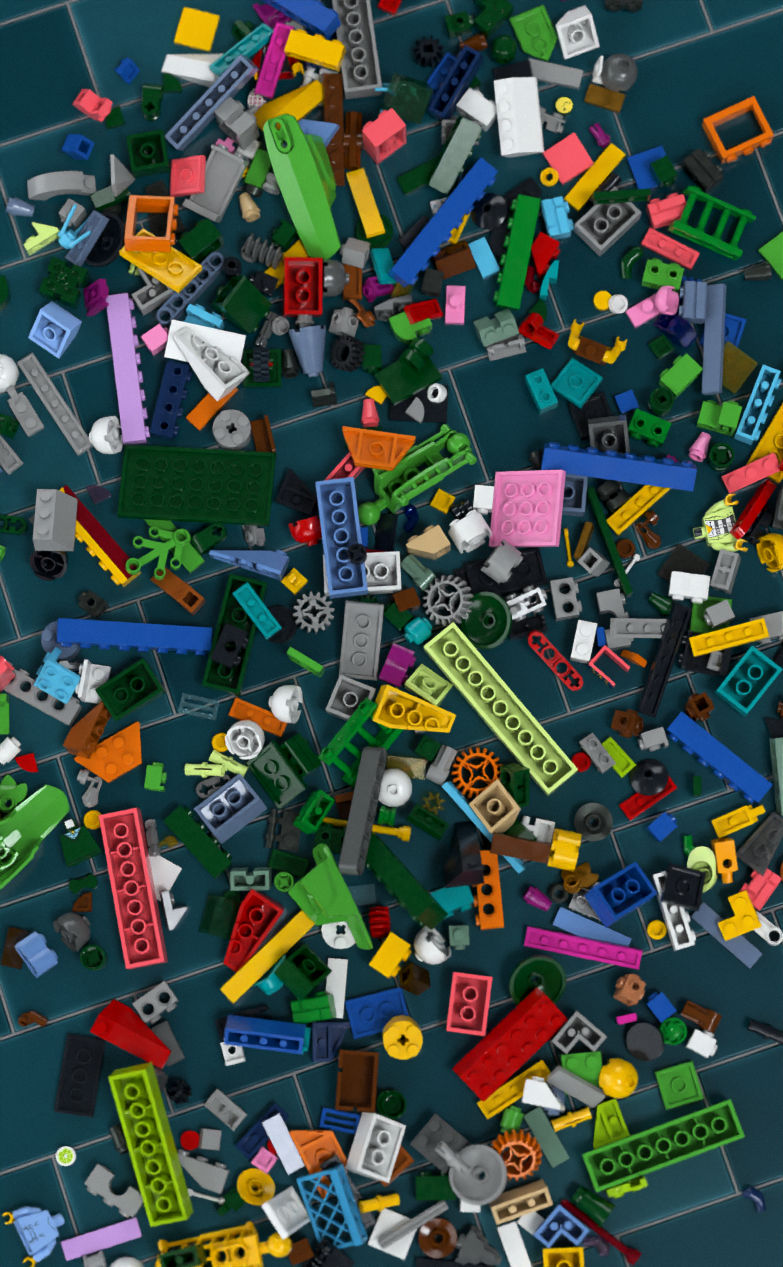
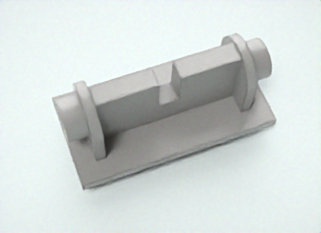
(554, 121)
(506, 347)
(254, 536)
(597, 752)

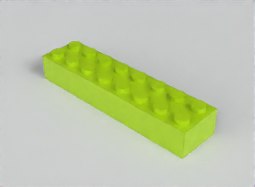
(151, 1144)

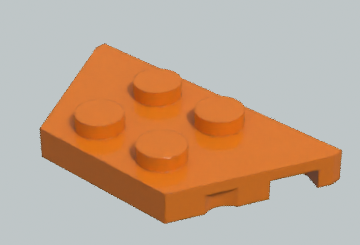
(376, 448)
(116, 754)
(315, 1148)

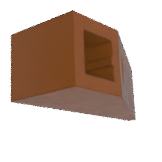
(179, 591)
(86, 733)

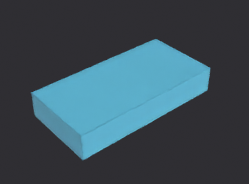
(484, 258)

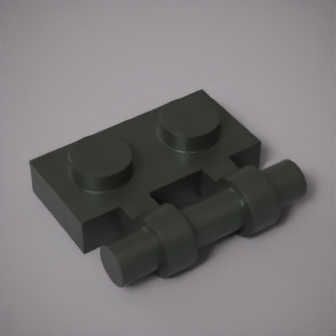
(290, 834)

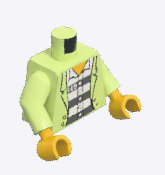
(717, 527)

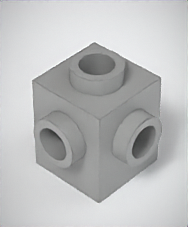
(344, 322)

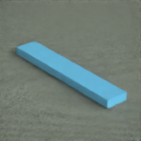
(463, 803)

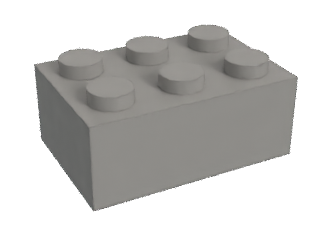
(606, 224)

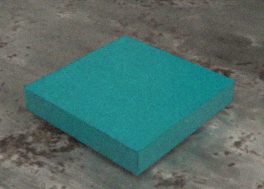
(576, 382)

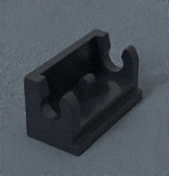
(523, 627)

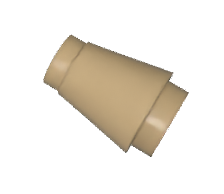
(248, 207)

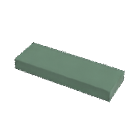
(546, 1137)

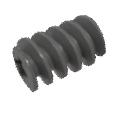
(263, 252)

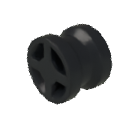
(355, 551)

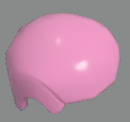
(667, 300)

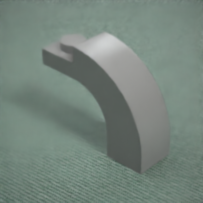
(58, 183)

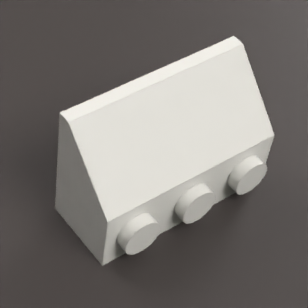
(375, 1147)

